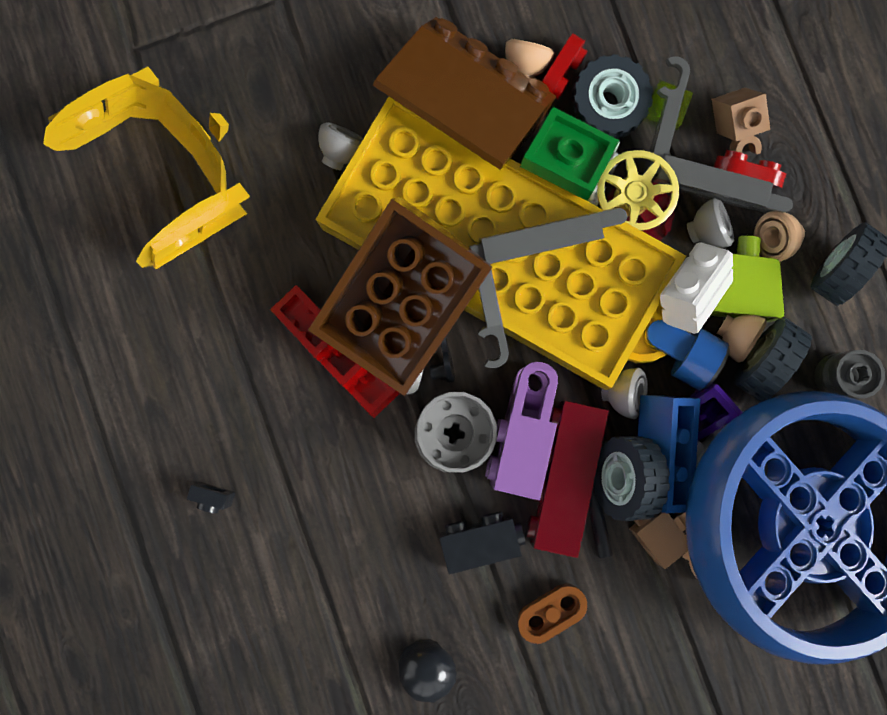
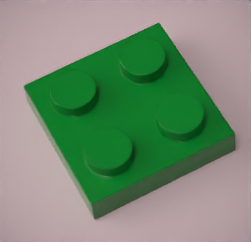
(569, 153)

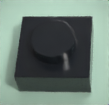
(210, 497)

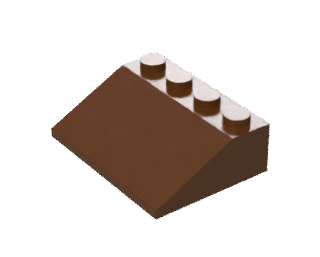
(466, 91)
(400, 295)

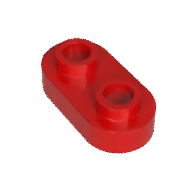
(569, 57)
(764, 170)

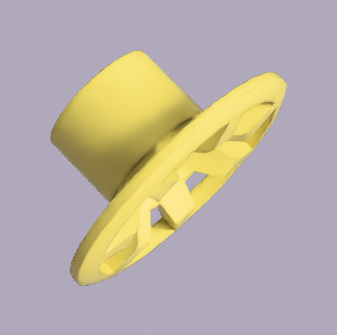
(636, 191)

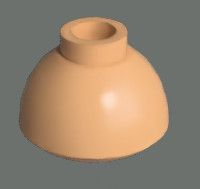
(529, 57)
(779, 235)
(741, 334)

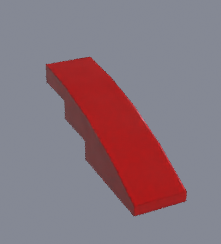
(298, 314)

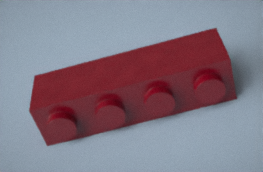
(568, 479)

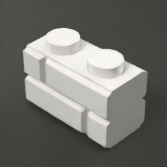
(697, 287)

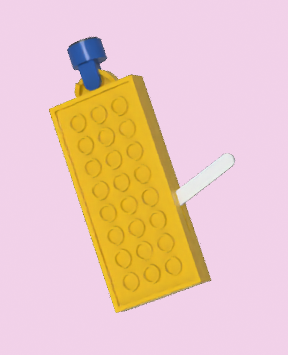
(573, 304)

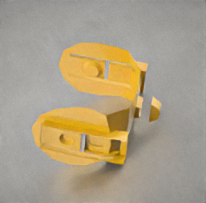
(142, 97)

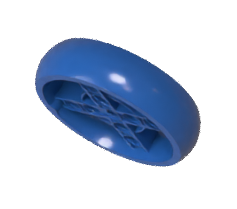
(811, 525)

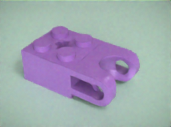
(525, 435)

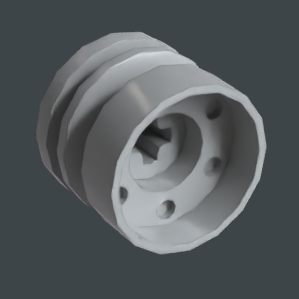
(472, 420)

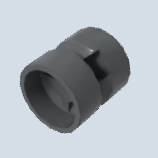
(850, 374)

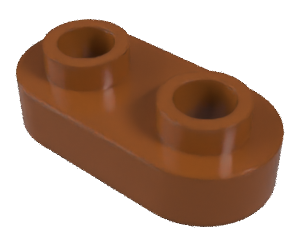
(554, 617)

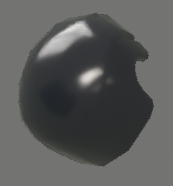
(426, 671)

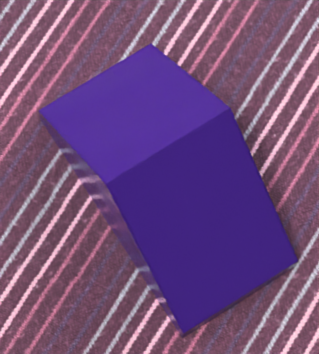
(715, 409)

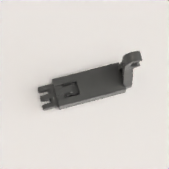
(700, 178)
(529, 242)

